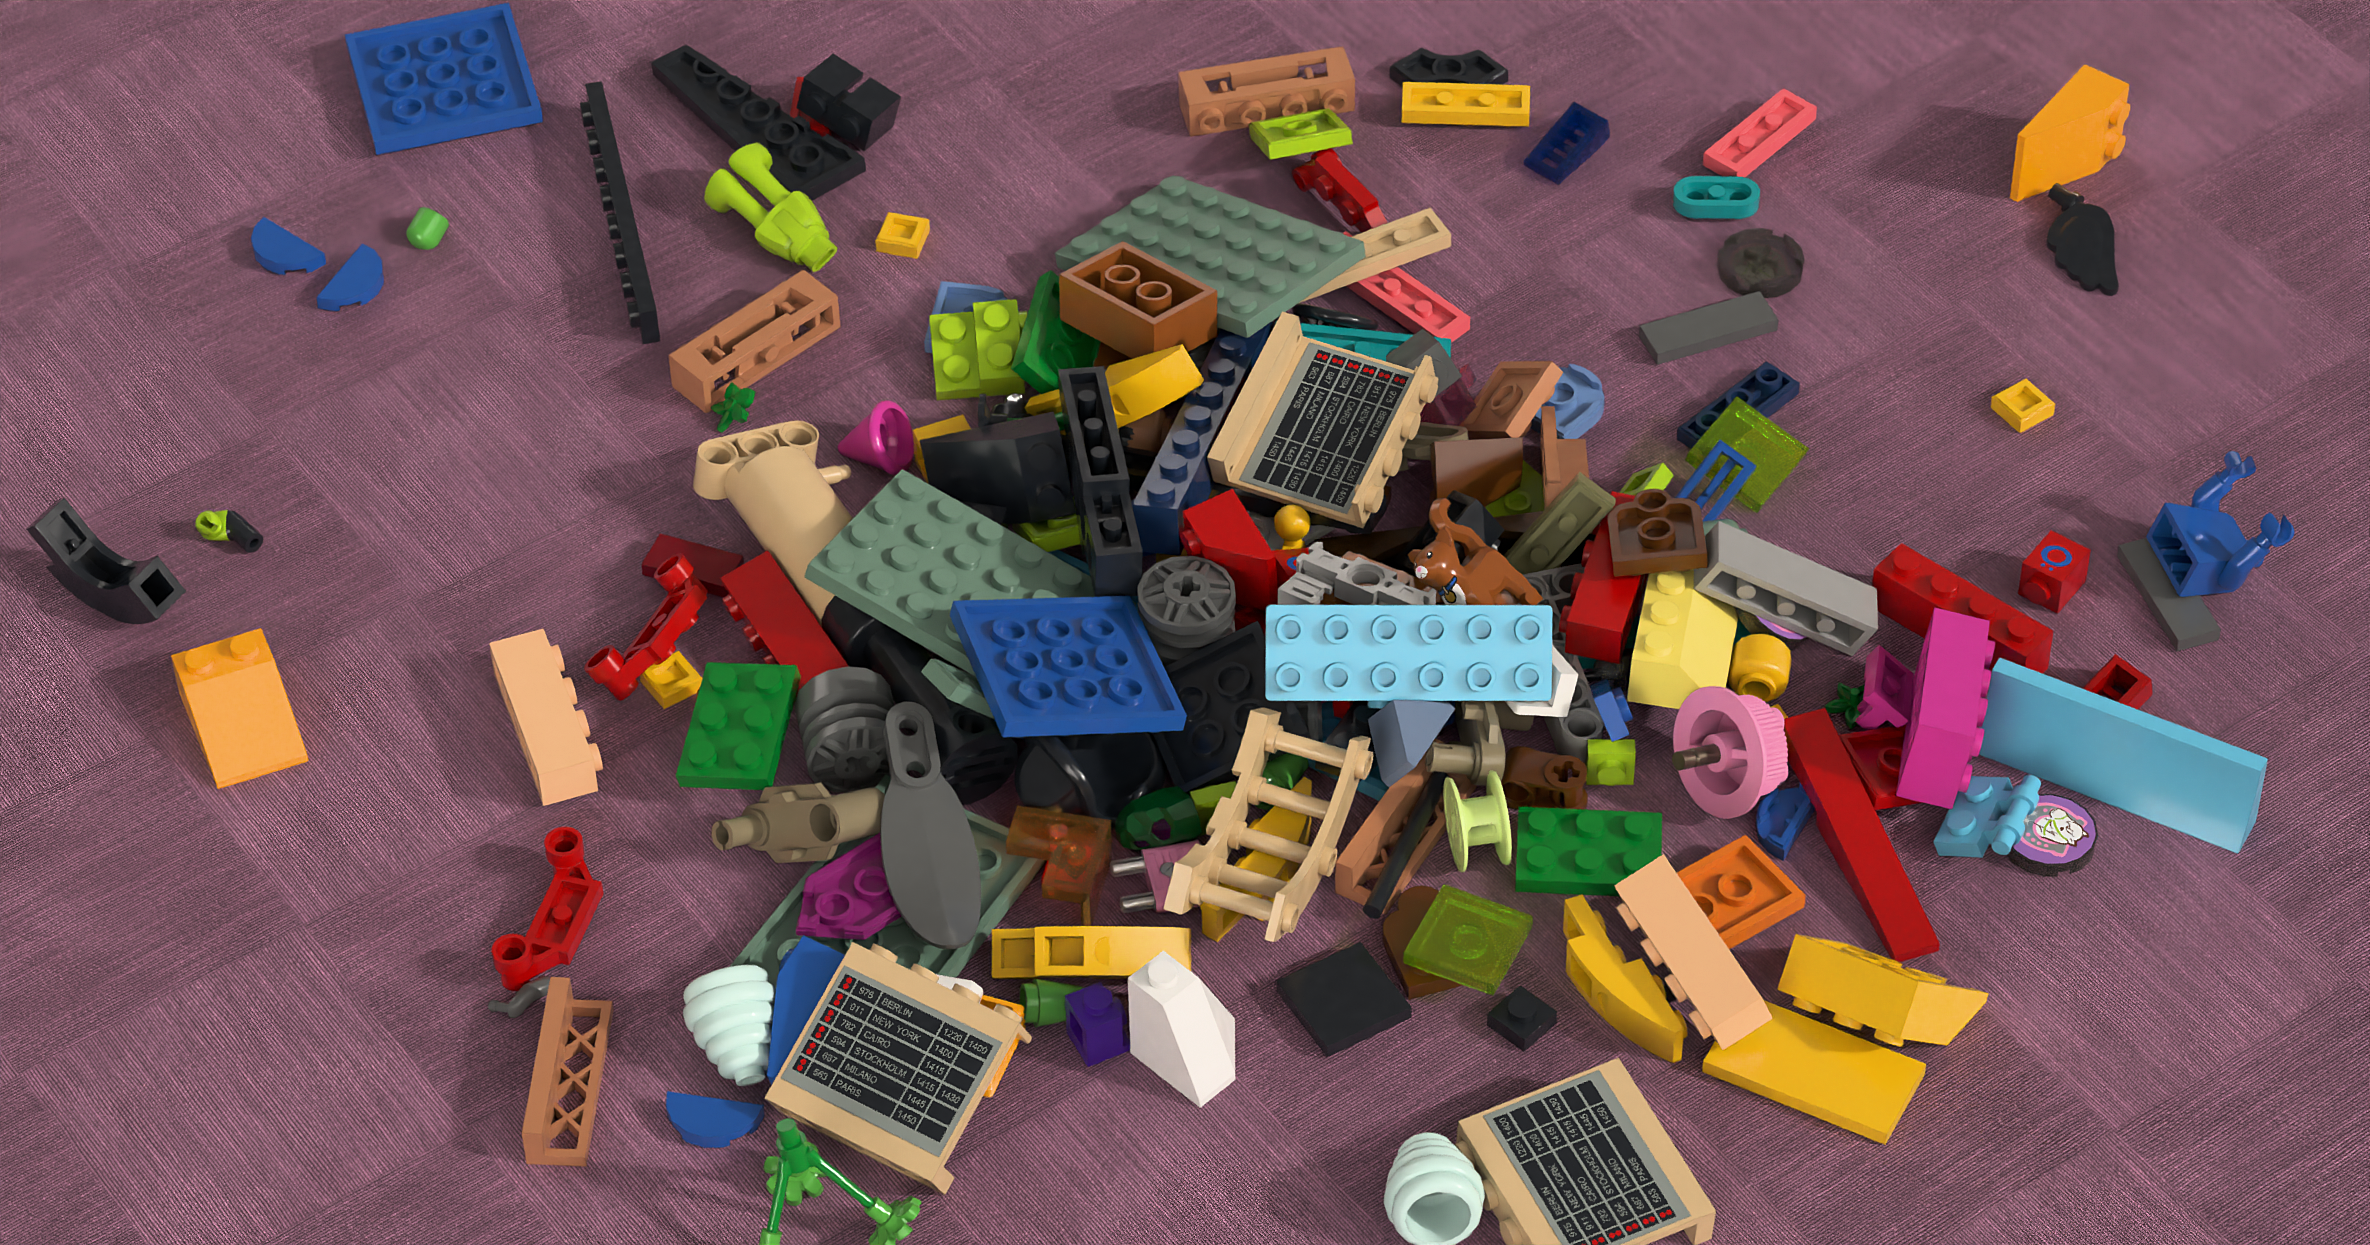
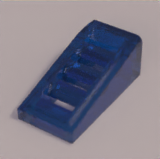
(1575, 118)

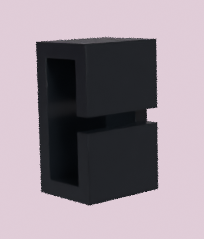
(855, 116)

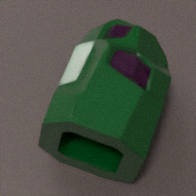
(1158, 820)

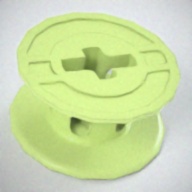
(1477, 821)

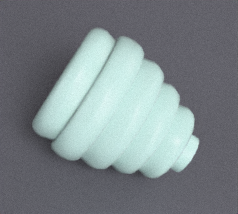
(733, 1020)
(1433, 1192)

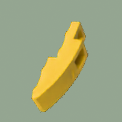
(1137, 385)
(1277, 822)
(1084, 951)
(1619, 990)

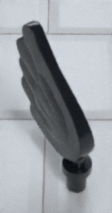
(2083, 242)

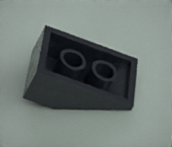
(1004, 465)

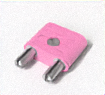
(1157, 867)

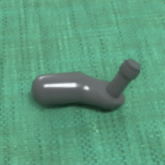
(523, 998)

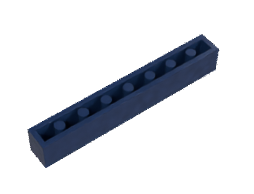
(1181, 469)

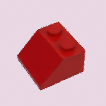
(1228, 536)

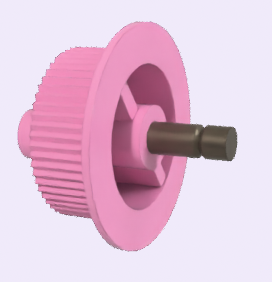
(1728, 750)

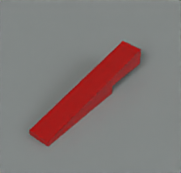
(1857, 836)

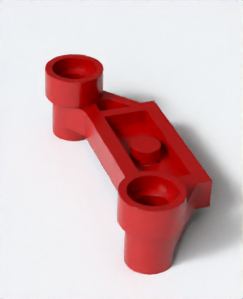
(1340, 187)
(657, 637)
(560, 918)

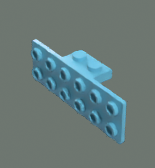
(1408, 653)

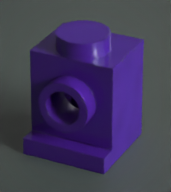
(1096, 1024)

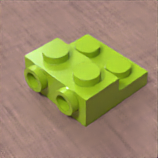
(977, 350)

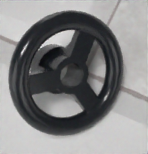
(1335, 318)

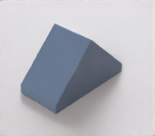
(1404, 733)

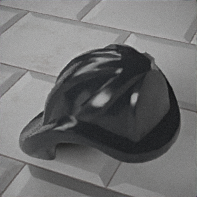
(1089, 772)

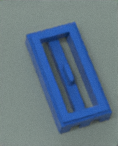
(1734, 459)

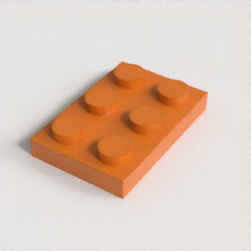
(1741, 890)

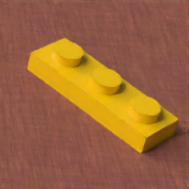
(1466, 104)

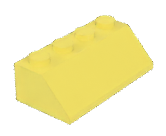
(1680, 641)

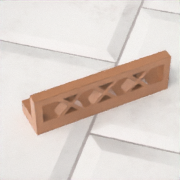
(1559, 457)
(1382, 830)
(550, 1068)

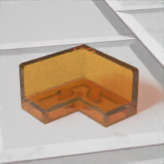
(1076, 852)

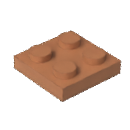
(1511, 399)

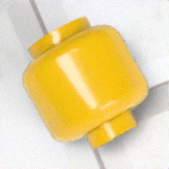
(1760, 667)

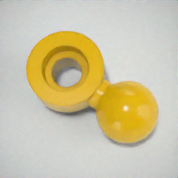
(1292, 525)

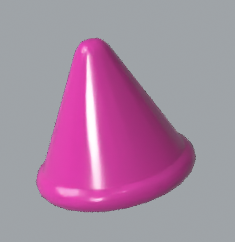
(881, 439)

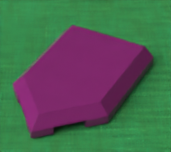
(848, 896)

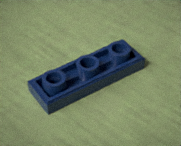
(1763, 389)

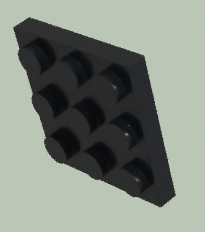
(1217, 693)

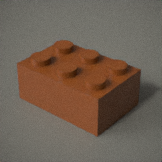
(1137, 302)

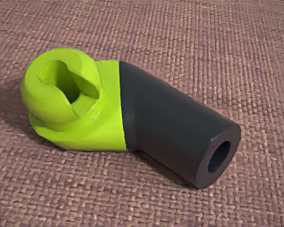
(228, 526)

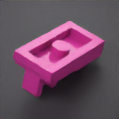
(1885, 691)

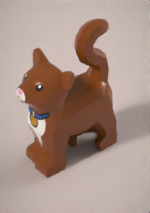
(1480, 579)

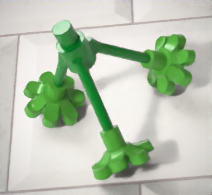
(798, 1171)

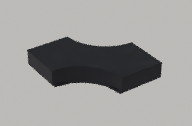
(1437, 68)

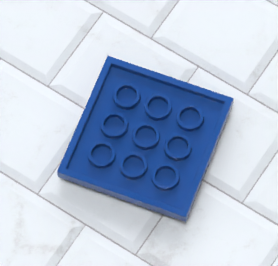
(443, 78)
(1067, 666)

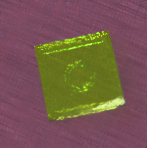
(1760, 442)
(1468, 939)

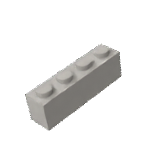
(1787, 589)

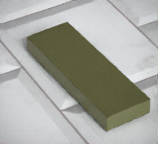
(1561, 526)

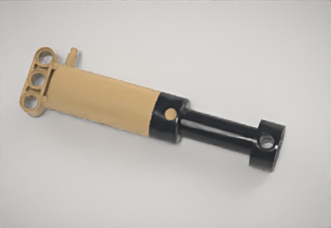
(794, 516)

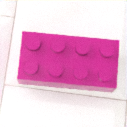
(1946, 709)

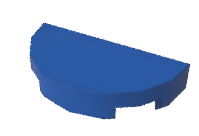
(281, 250)
(356, 281)
(1782, 819)
(710, 1120)

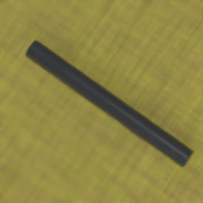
(1405, 845)

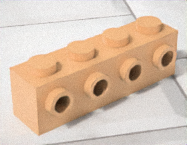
(545, 717)
(1692, 952)

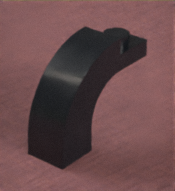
(97, 575)

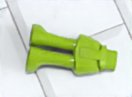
(794, 224)

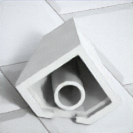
(1181, 1029)

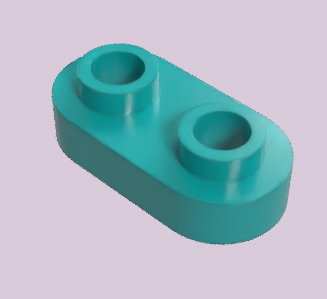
(1716, 197)

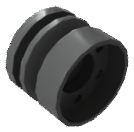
(1186, 605)
(843, 727)

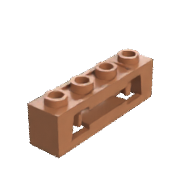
(1265, 90)
(754, 339)

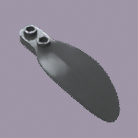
(927, 837)

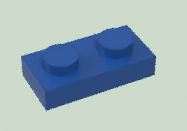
(1612, 708)

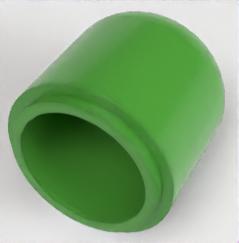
(426, 229)

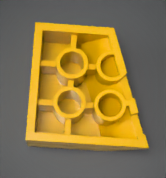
(1876, 992)

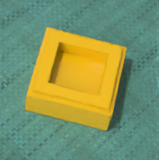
(902, 235)
(2022, 405)
(671, 680)

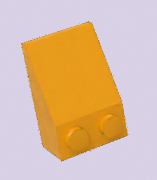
(2071, 134)
(238, 708)

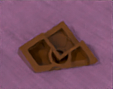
(1476, 468)

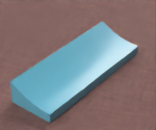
(2122, 756)

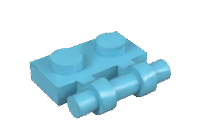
(1979, 817)

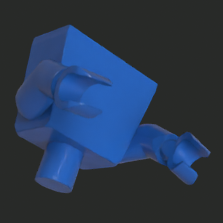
(2205, 547)

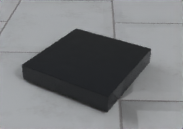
(1343, 999)

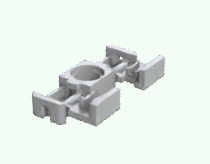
(1323, 571)

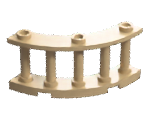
(1205, 867)

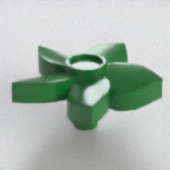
(734, 406)
(1847, 703)

